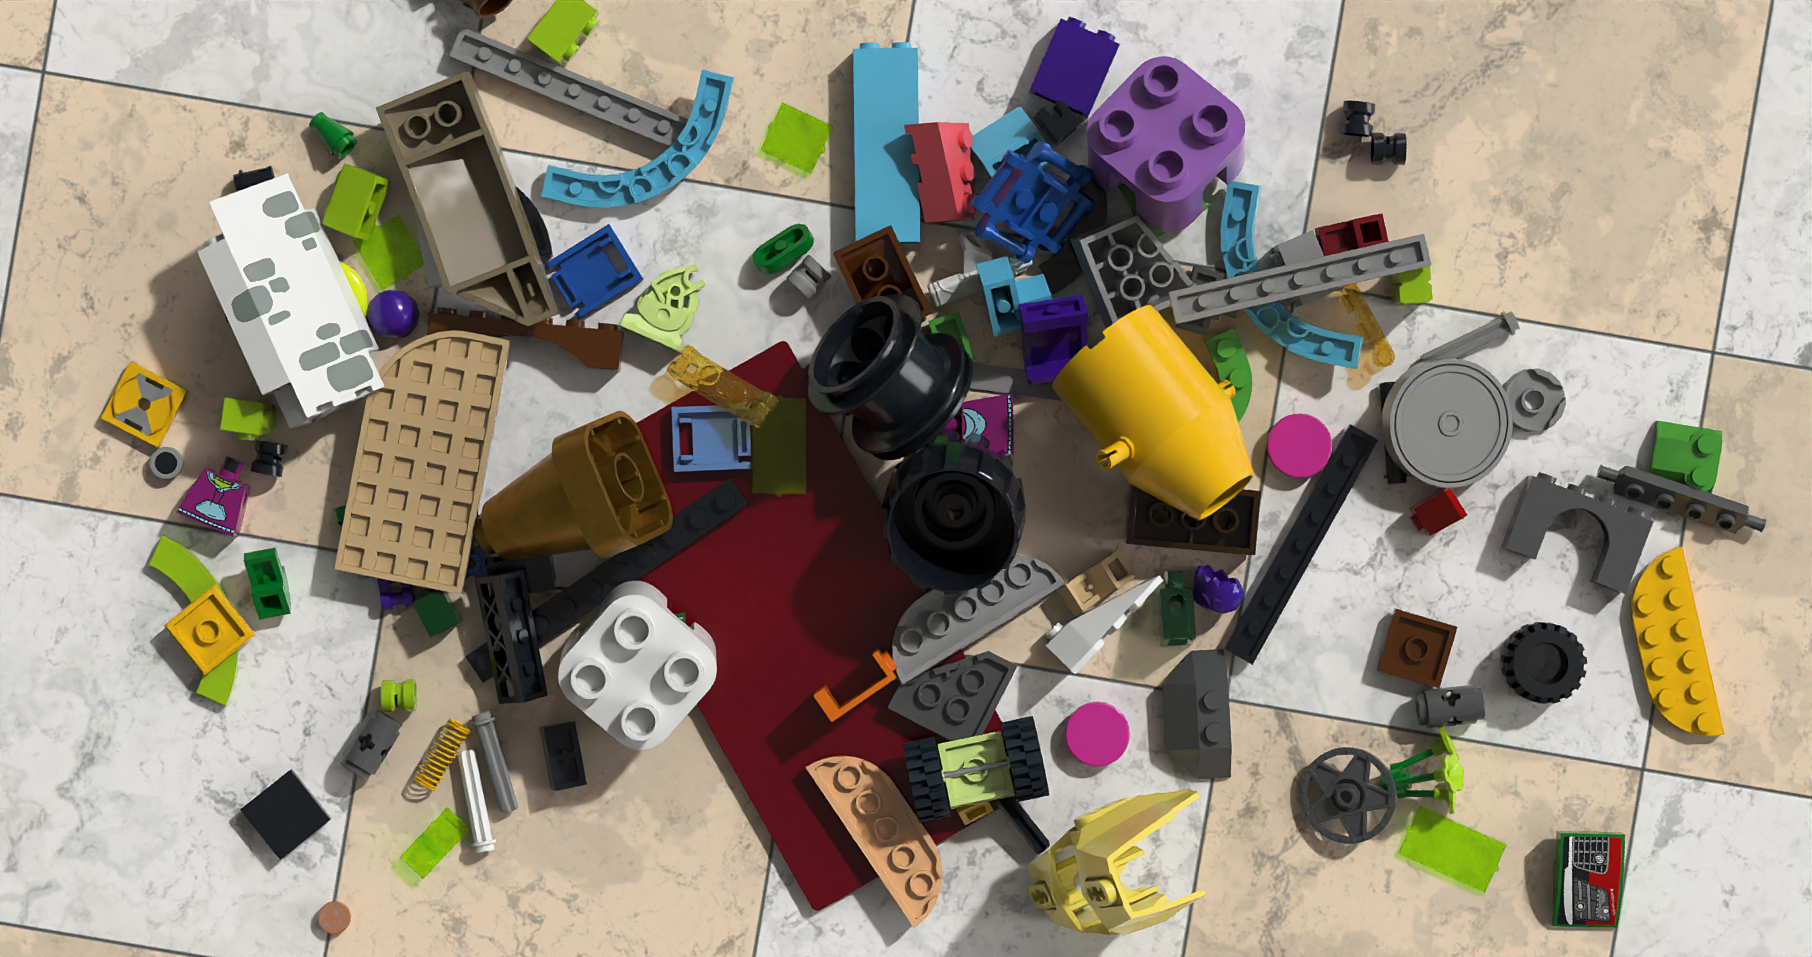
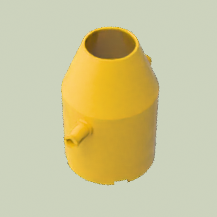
(1158, 415)

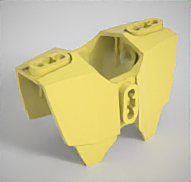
(1102, 852)

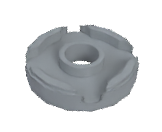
(1552, 399)

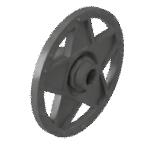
(1348, 795)

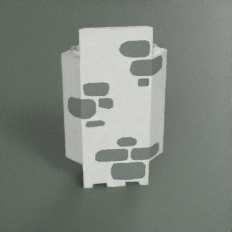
(289, 302)

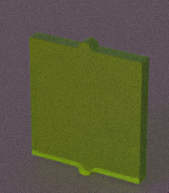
(796, 138)
(390, 252)

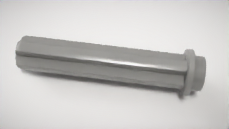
(1475, 338)
(495, 761)

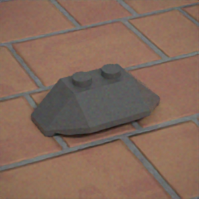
(1199, 714)

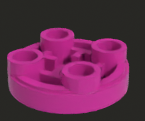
(1299, 445)
(1097, 733)

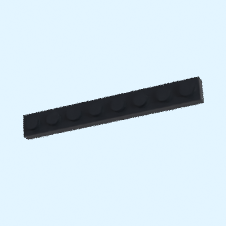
(1301, 544)

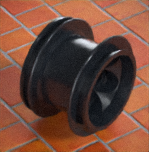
(889, 376)

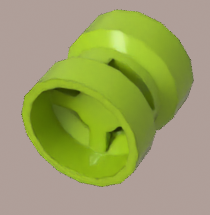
(398, 695)

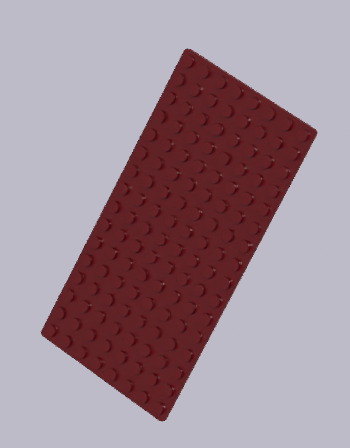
(796, 603)

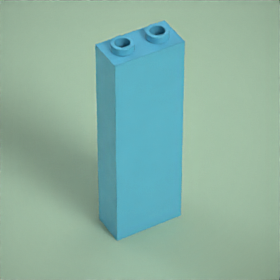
(884, 172)

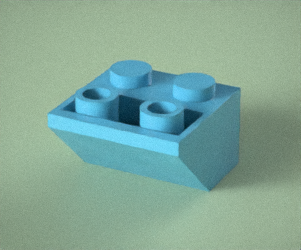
(1010, 132)

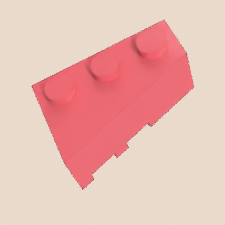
(945, 170)

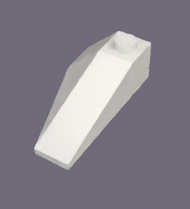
(1085, 634)

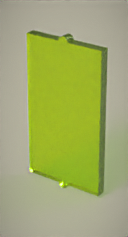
(781, 449)
(1452, 849)

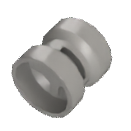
(804, 282)

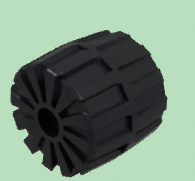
(949, 546)

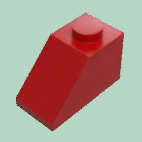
(1436, 512)

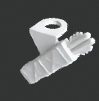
(968, 282)

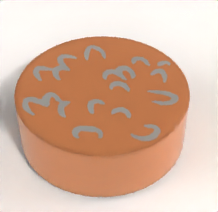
(334, 917)

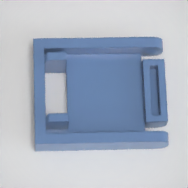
(717, 439)

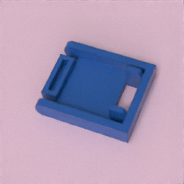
(588, 273)

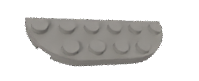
(945, 624)

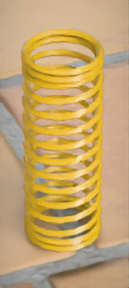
(428, 782)

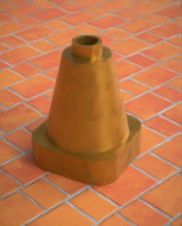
(585, 495)

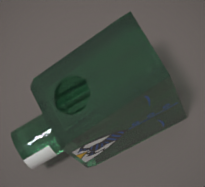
(1176, 625)

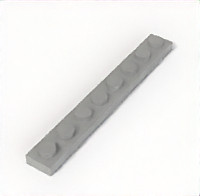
(567, 87)
(1299, 278)

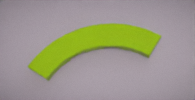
(195, 580)

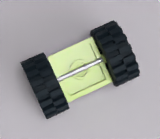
(976, 769)

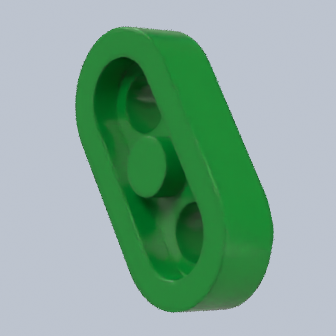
(783, 249)

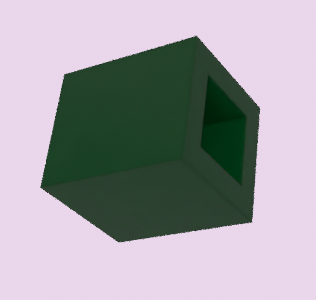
(436, 611)

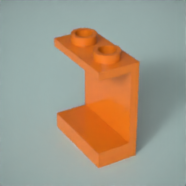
(831, 706)

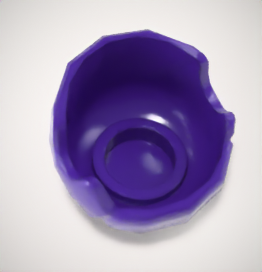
(392, 314)

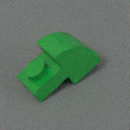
(268, 583)

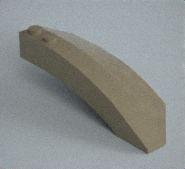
(467, 199)

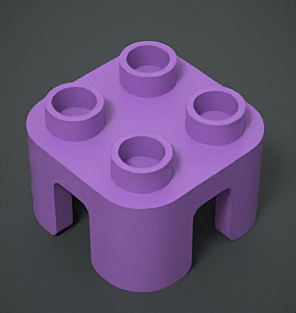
(1166, 141)

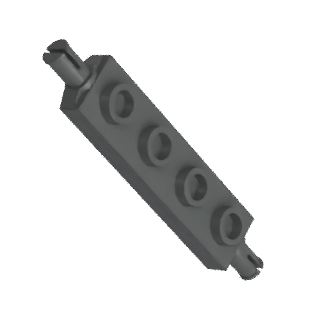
(1680, 499)

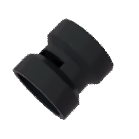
(1358, 116)
(1388, 148)
(269, 458)

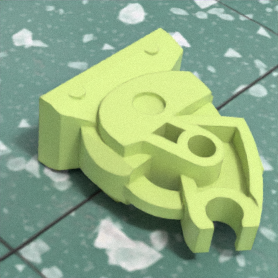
(662, 310)

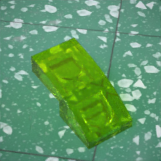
(435, 843)

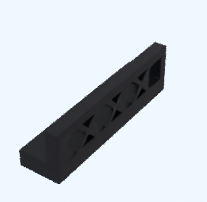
(516, 637)

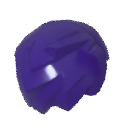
(1216, 591)

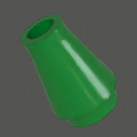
(334, 136)

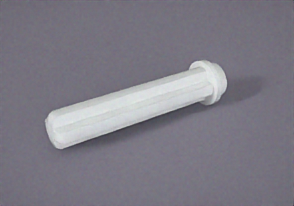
(475, 801)

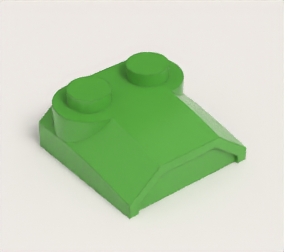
(1686, 454)

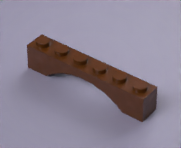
(592, 346)

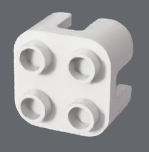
(637, 666)

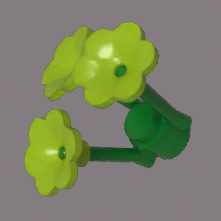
(1450, 773)

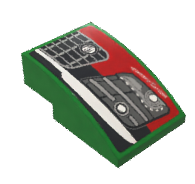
(1588, 878)

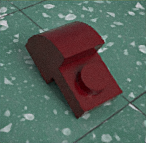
(1352, 234)

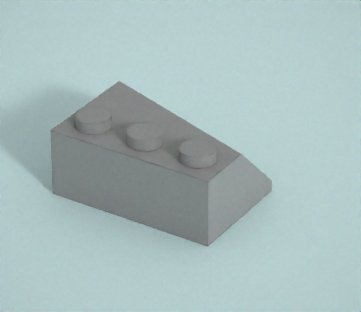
(1127, 268)

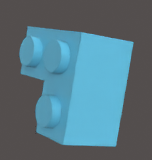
(1004, 294)

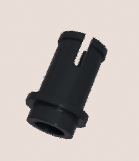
(247, 179)

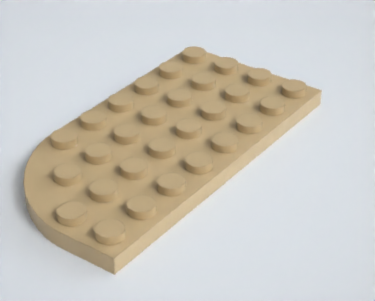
(424, 461)

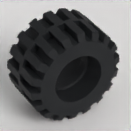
(1571, 666)

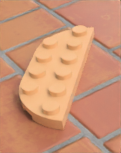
(883, 830)

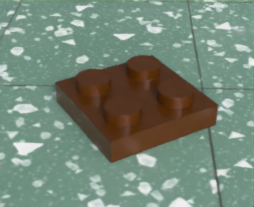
(1416, 648)

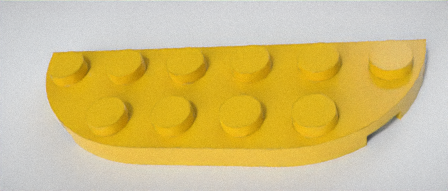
(1673, 646)

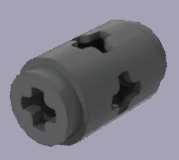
(1463, 703)
(383, 733)

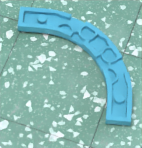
(661, 173)
(1273, 317)

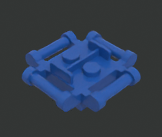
(1031, 201)

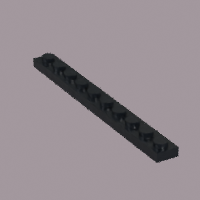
(624, 567)

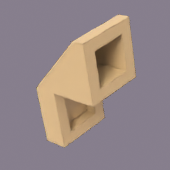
(1096, 582)

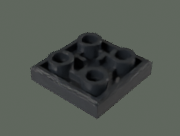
(286, 814)

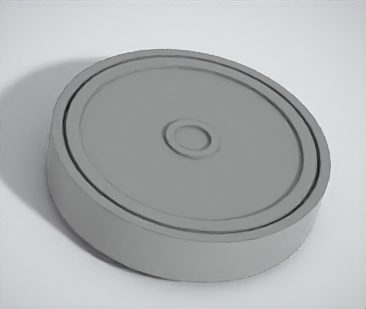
(1447, 422)

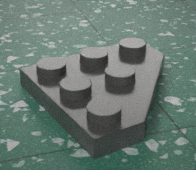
(957, 696)

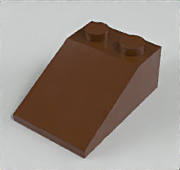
(879, 268)

